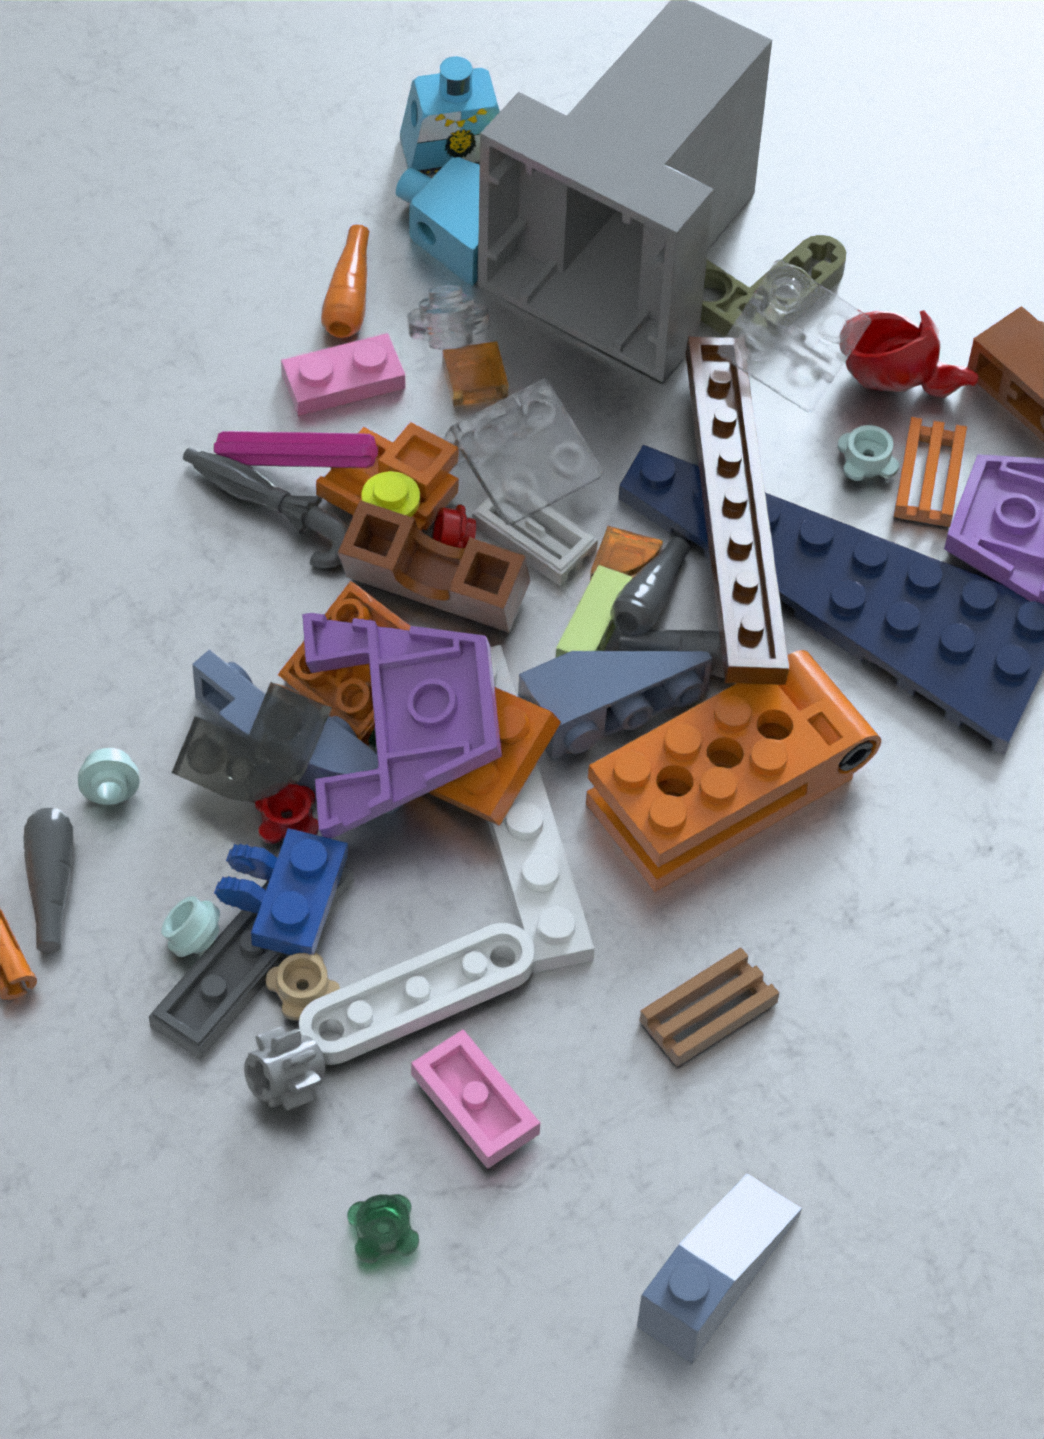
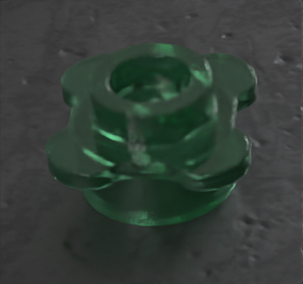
(378, 1210)

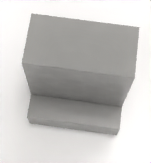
(615, 205)

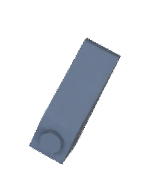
(714, 1267)

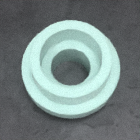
(108, 777)
(191, 926)

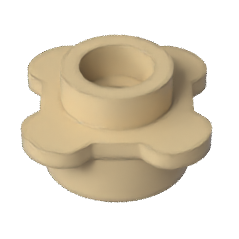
(297, 969)

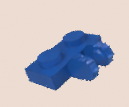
(298, 890)

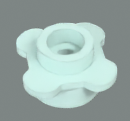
(868, 441)

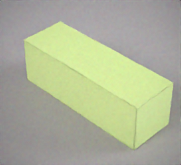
(591, 622)

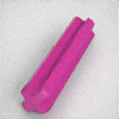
(298, 449)

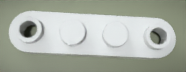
(419, 992)

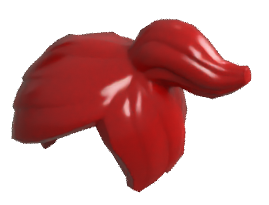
(903, 355)

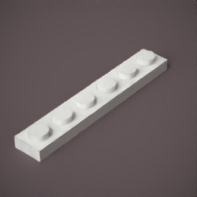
(538, 867)

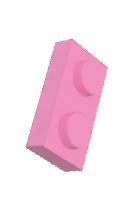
(343, 374)
(475, 1098)

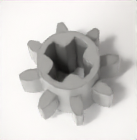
(284, 1068)

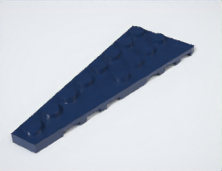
(918, 618)

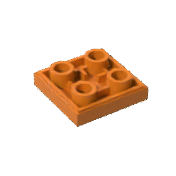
(347, 688)

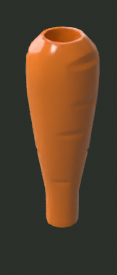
(346, 295)

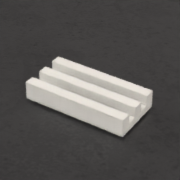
(540, 549)

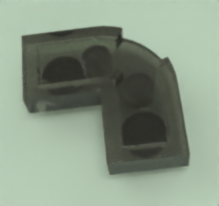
(266, 759)

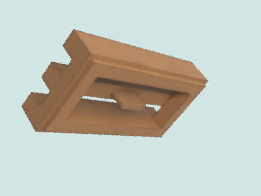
(696, 987)

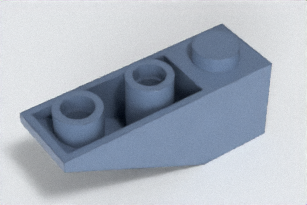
(611, 691)

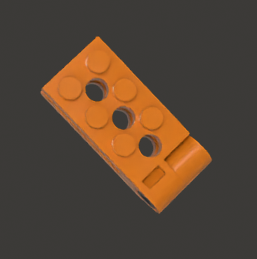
(728, 770)

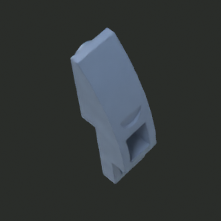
(236, 701)

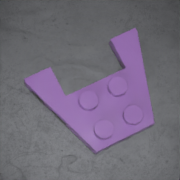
(1002, 523)
(429, 713)

